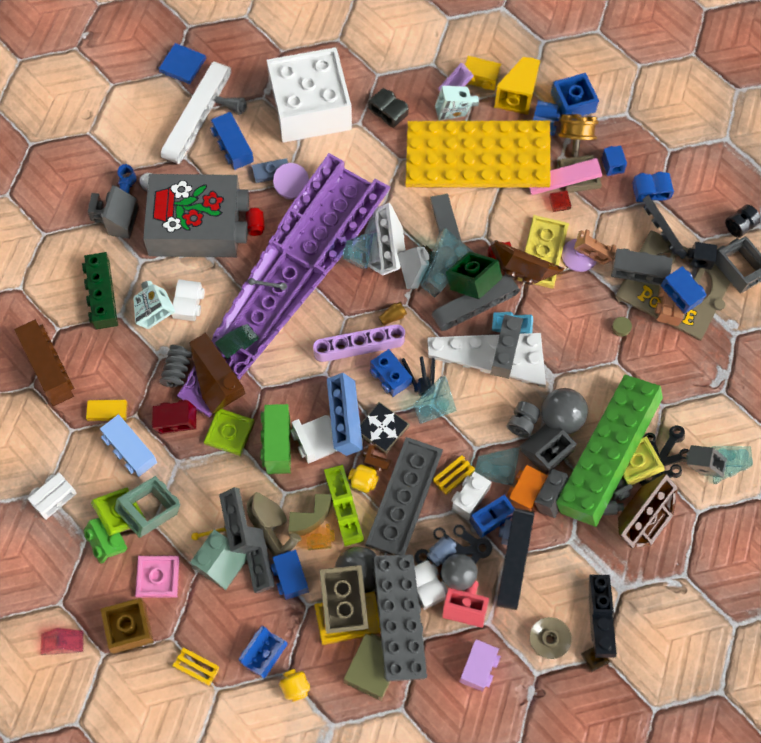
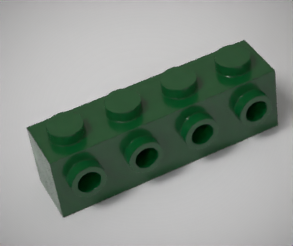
(101, 291)

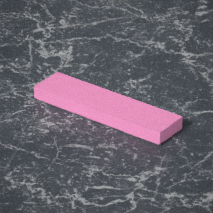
(571, 175)

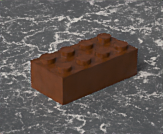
(45, 362)

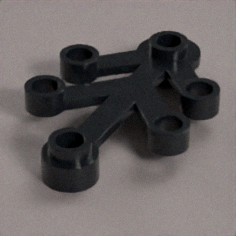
(663, 455)
(474, 549)

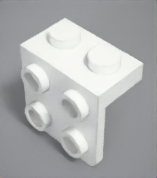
(314, 438)

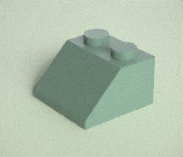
(217, 561)

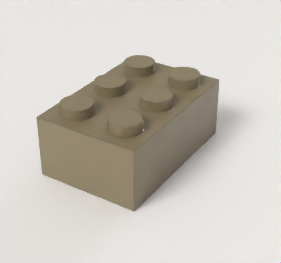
(343, 599)

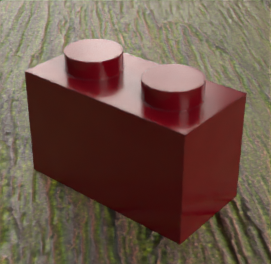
(174, 417)

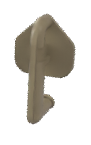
(267, 514)

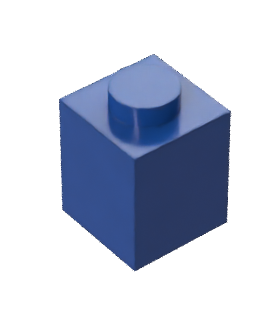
(614, 160)

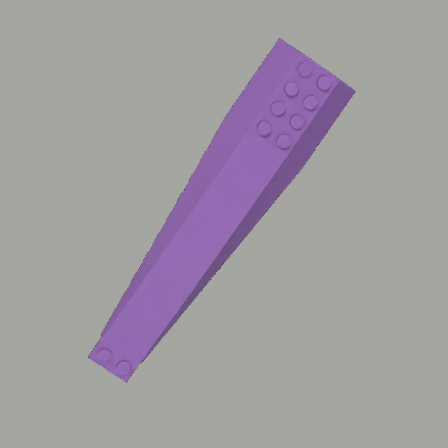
(301, 254)

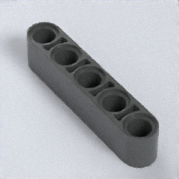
(468, 307)

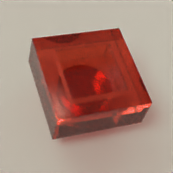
(560, 201)

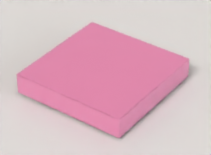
(157, 577)

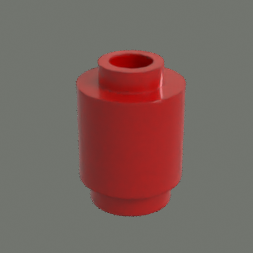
(255, 221)

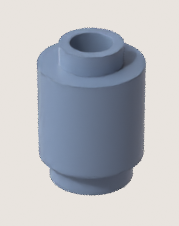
(441, 551)

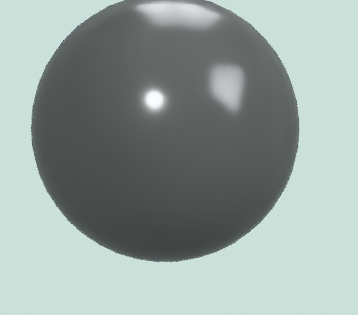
(564, 410)
(360, 556)

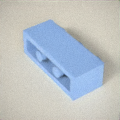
(127, 446)

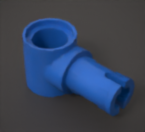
(126, 182)

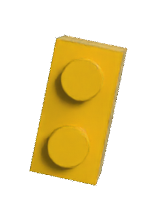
(484, 71)

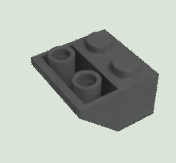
(119, 213)
(548, 448)

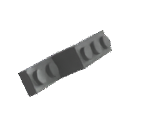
(246, 540)

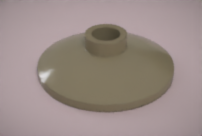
(557, 630)

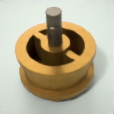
(577, 128)

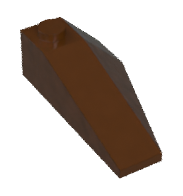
(215, 377)

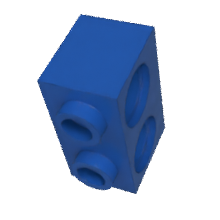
(492, 516)

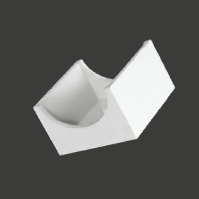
(310, 94)

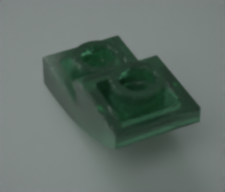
(236, 339)

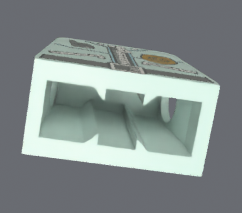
(454, 102)
(151, 305)

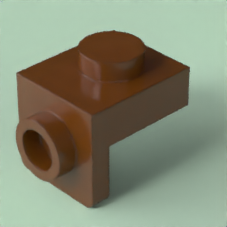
(378, 463)

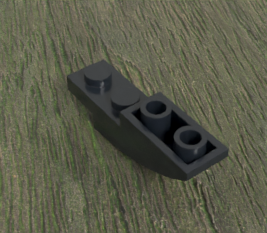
(602, 616)

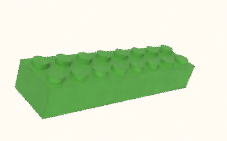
(609, 450)

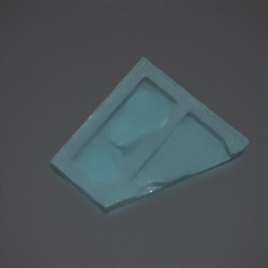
(738, 459)
(498, 466)

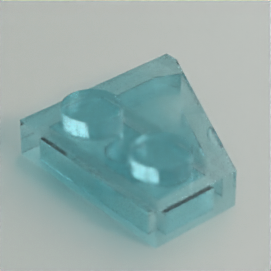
(358, 250)
(435, 401)

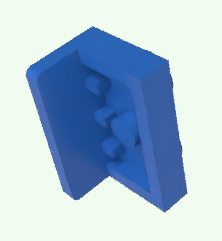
(262, 652)

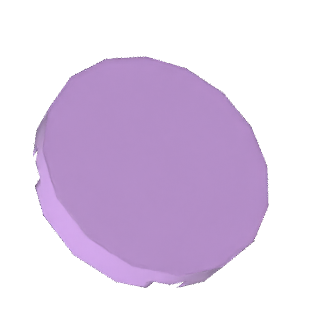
(290, 180)

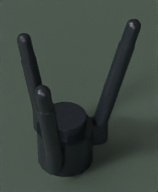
(424, 382)

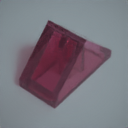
(62, 641)

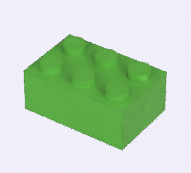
(276, 439)

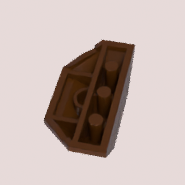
(523, 265)
(648, 512)

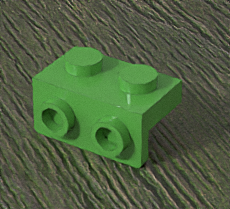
(101, 543)

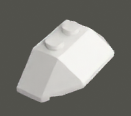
(386, 240)

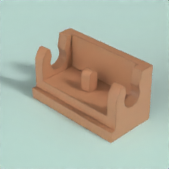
(594, 248)

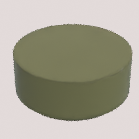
(622, 326)

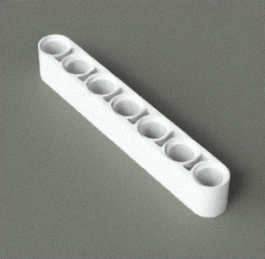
(195, 113)

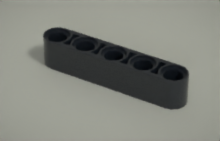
(515, 558)

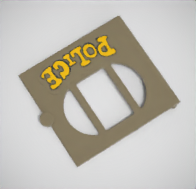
(645, 295)

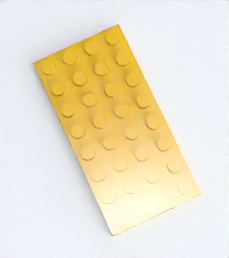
(478, 154)

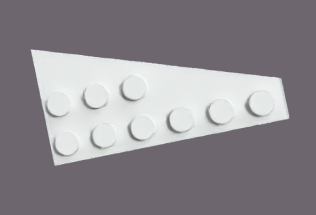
(480, 350)

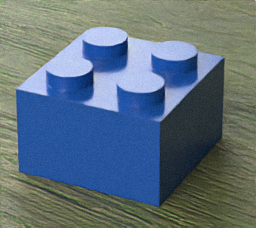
(575, 95)

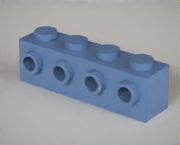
(344, 414)

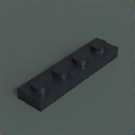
(667, 233)

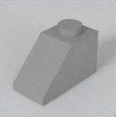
(414, 265)

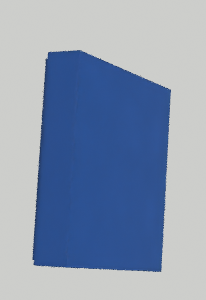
(182, 63)

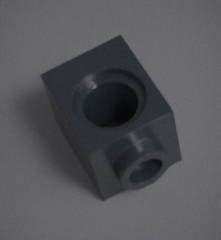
(702, 255)

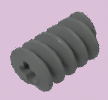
(175, 366)

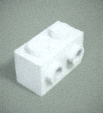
(471, 495)

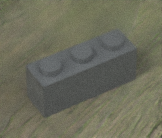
(641, 266)
(506, 346)

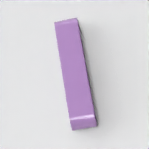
(352, 349)

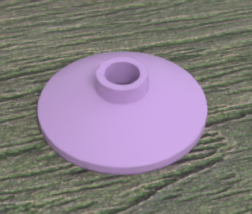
(575, 260)

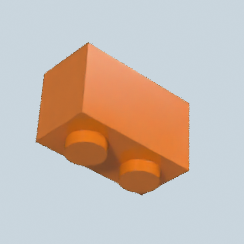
(527, 488)

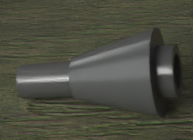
(237, 105)

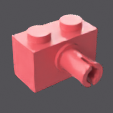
(466, 606)

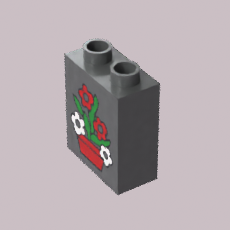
(194, 215)

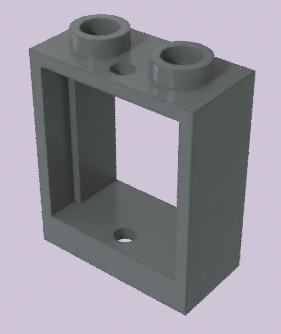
(752, 256)

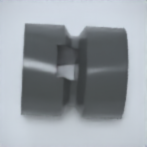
(524, 418)

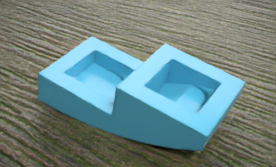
(498, 317)

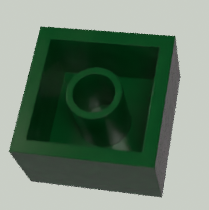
(474, 275)

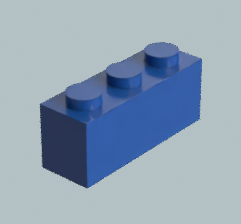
(231, 141)

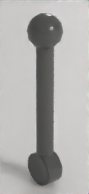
(283, 286)

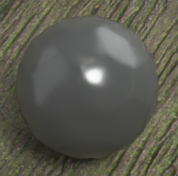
(459, 572)

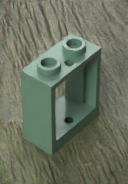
(134, 518)

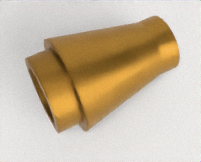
(393, 313)

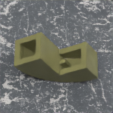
(305, 523)

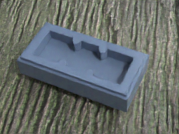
(266, 171)

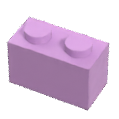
(479, 665)

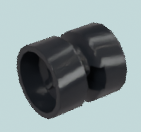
(743, 221)

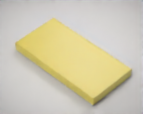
(546, 242)

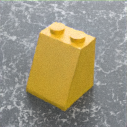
(517, 87)

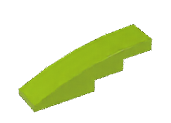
(343, 505)

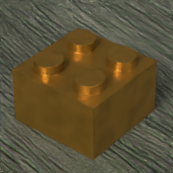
(126, 625)

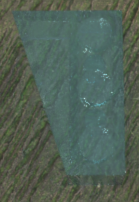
(444, 255)

